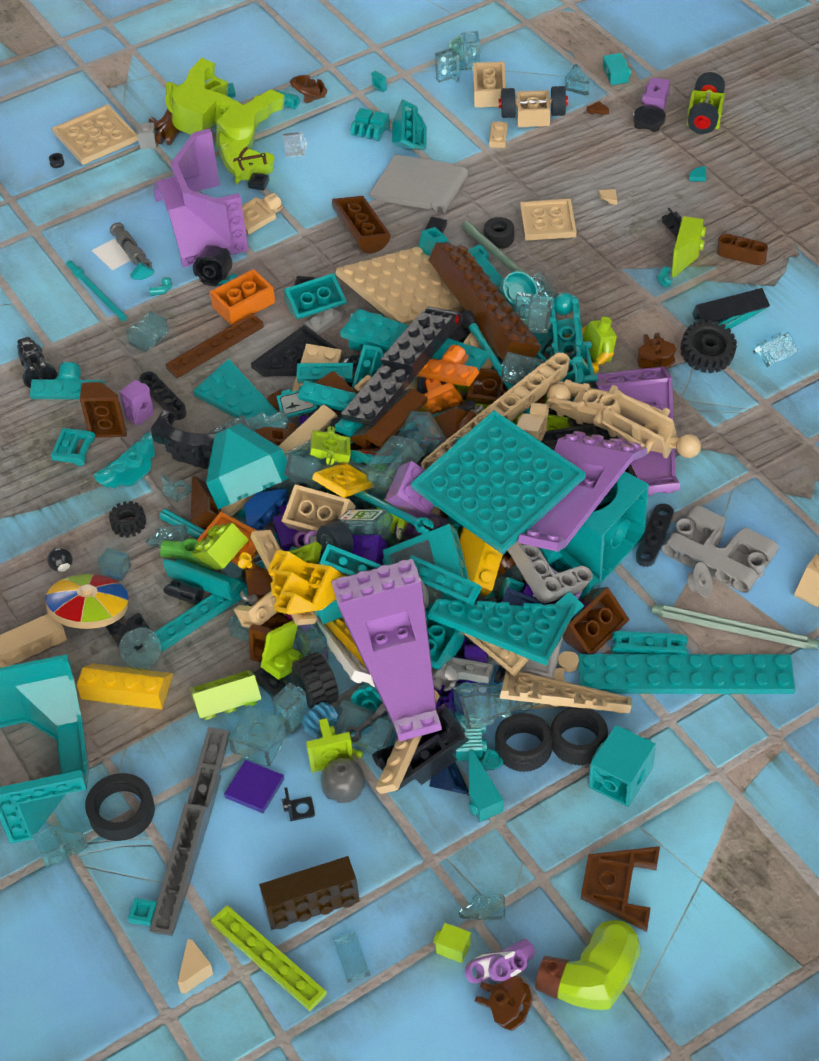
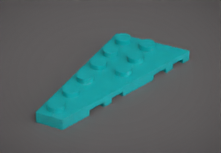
(233, 393)

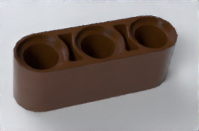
(742, 249)

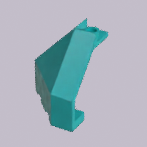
(243, 465)

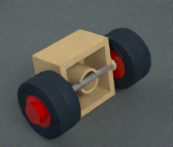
(533, 106)

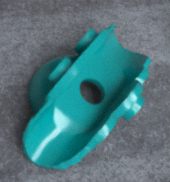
(130, 466)

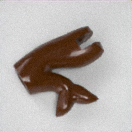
(165, 128)

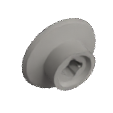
(700, 580)

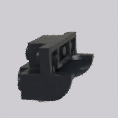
(183, 445)
(433, 750)

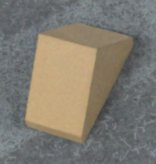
(194, 968)

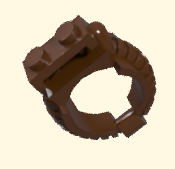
(309, 87)

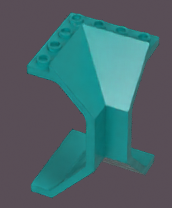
(47, 698)

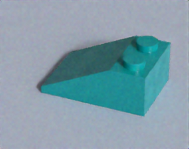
(443, 642)

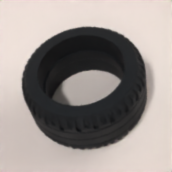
(572, 718)
(528, 724)

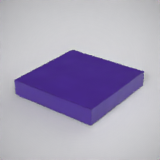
(254, 786)

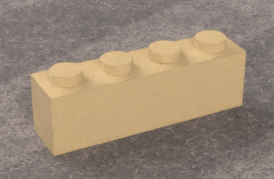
(30, 640)

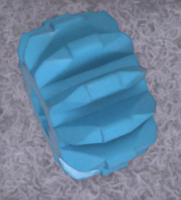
(318, 712)

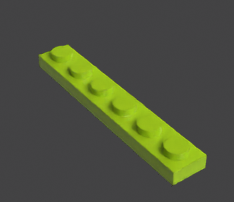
(268, 958)

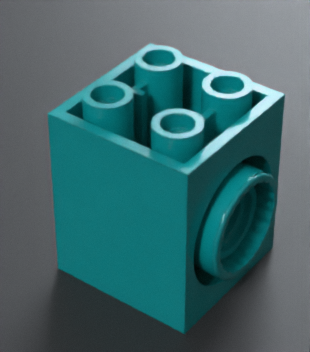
(621, 765)

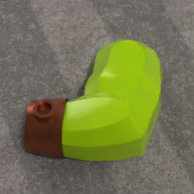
(599, 974)

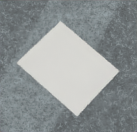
(112, 254)

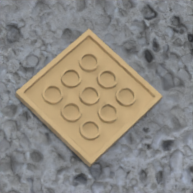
(95, 134)

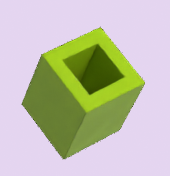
(452, 942)

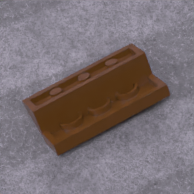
(391, 421)

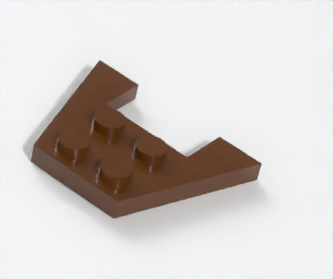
(609, 882)

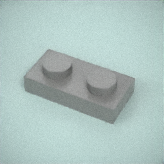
(323, 321)

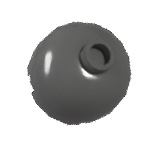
(342, 780)

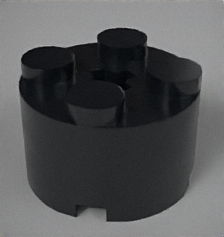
(212, 265)

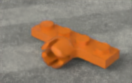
(450, 368)

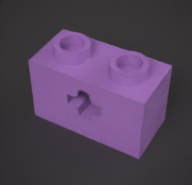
(656, 92)
(137, 402)

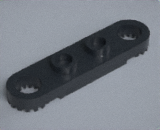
(654, 535)

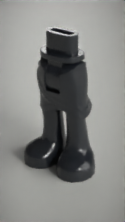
(31, 353)

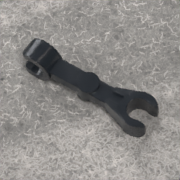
(369, 721)

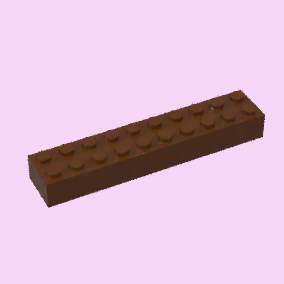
(478, 293)

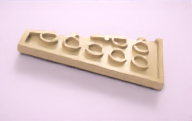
(555, 692)

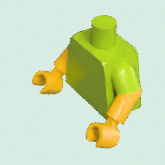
(602, 339)

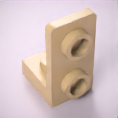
(258, 613)

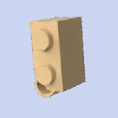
(536, 421)

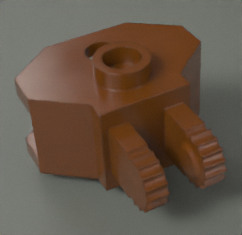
(655, 352)
(506, 1002)

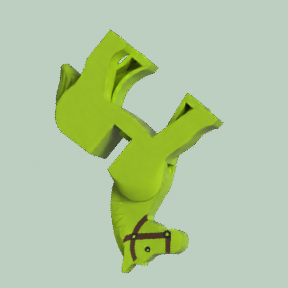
(203, 105)

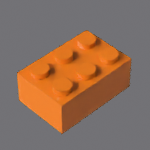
(242, 296)

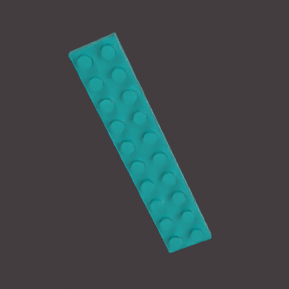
(688, 673)

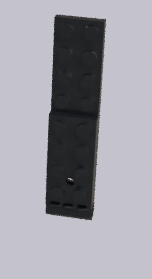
(402, 364)

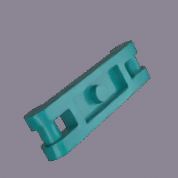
(648, 643)

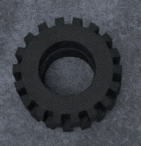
(316, 679)

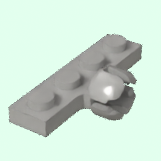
(461, 669)

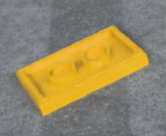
(343, 479)

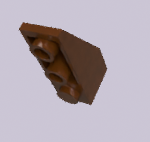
(202, 504)

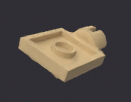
(260, 212)

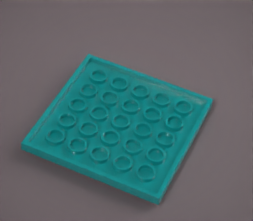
(498, 481)

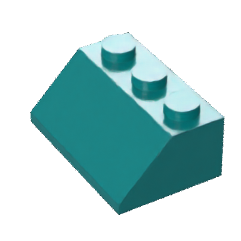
(314, 296)

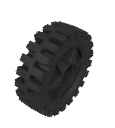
(708, 346)

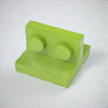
(328, 747)

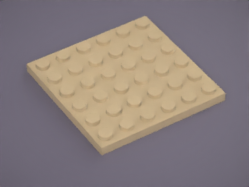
(400, 284)

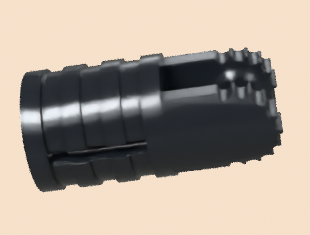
(184, 591)

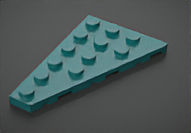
(524, 630)

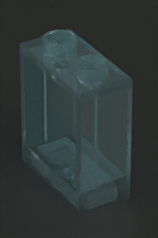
(394, 453)

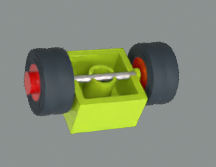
(706, 103)

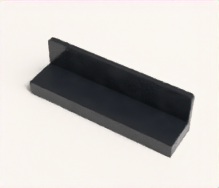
(731, 306)

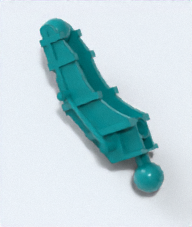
(566, 304)

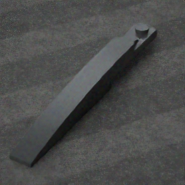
(190, 832)

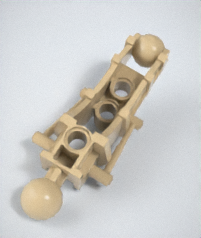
(610, 411)

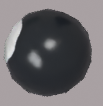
(59, 559)

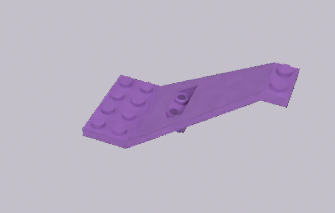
(653, 388)

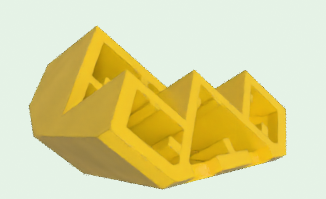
(300, 584)

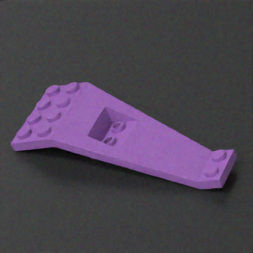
(604, 464)
(390, 631)

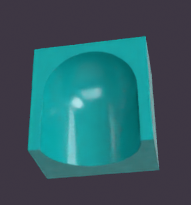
(612, 529)

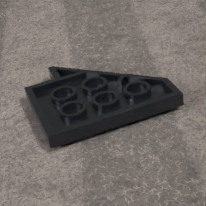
(284, 356)

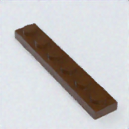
(214, 345)

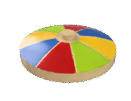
(87, 601)

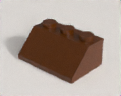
(102, 410)
(595, 622)

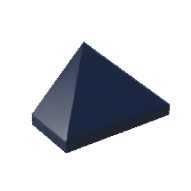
(450, 780)

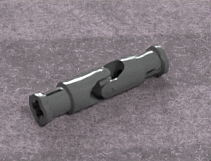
(129, 245)

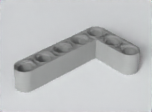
(541, 578)

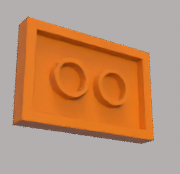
(249, 547)

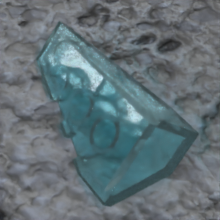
(481, 704)

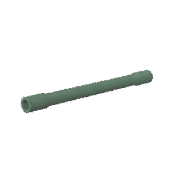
(469, 228)

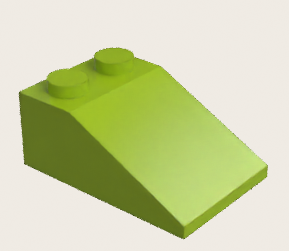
(688, 243)

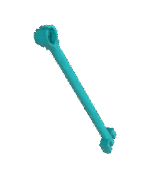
(417, 522)

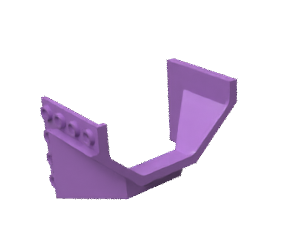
(195, 216)

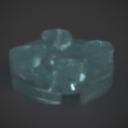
(135, 638)

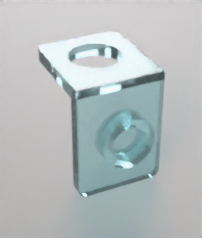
(170, 490)

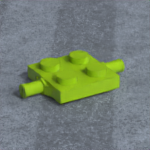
(330, 446)

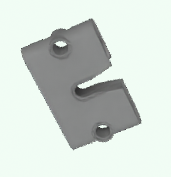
(736, 564)

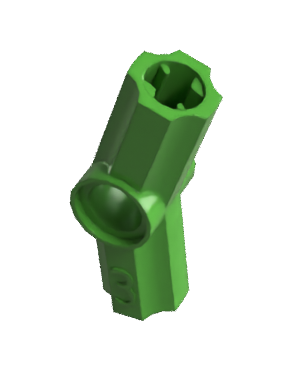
(181, 550)

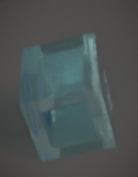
(114, 564)

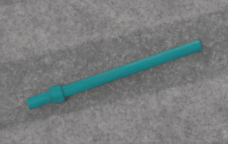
(78, 272)

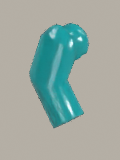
(663, 277)
(162, 289)

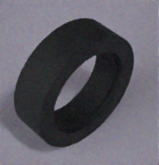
(122, 830)

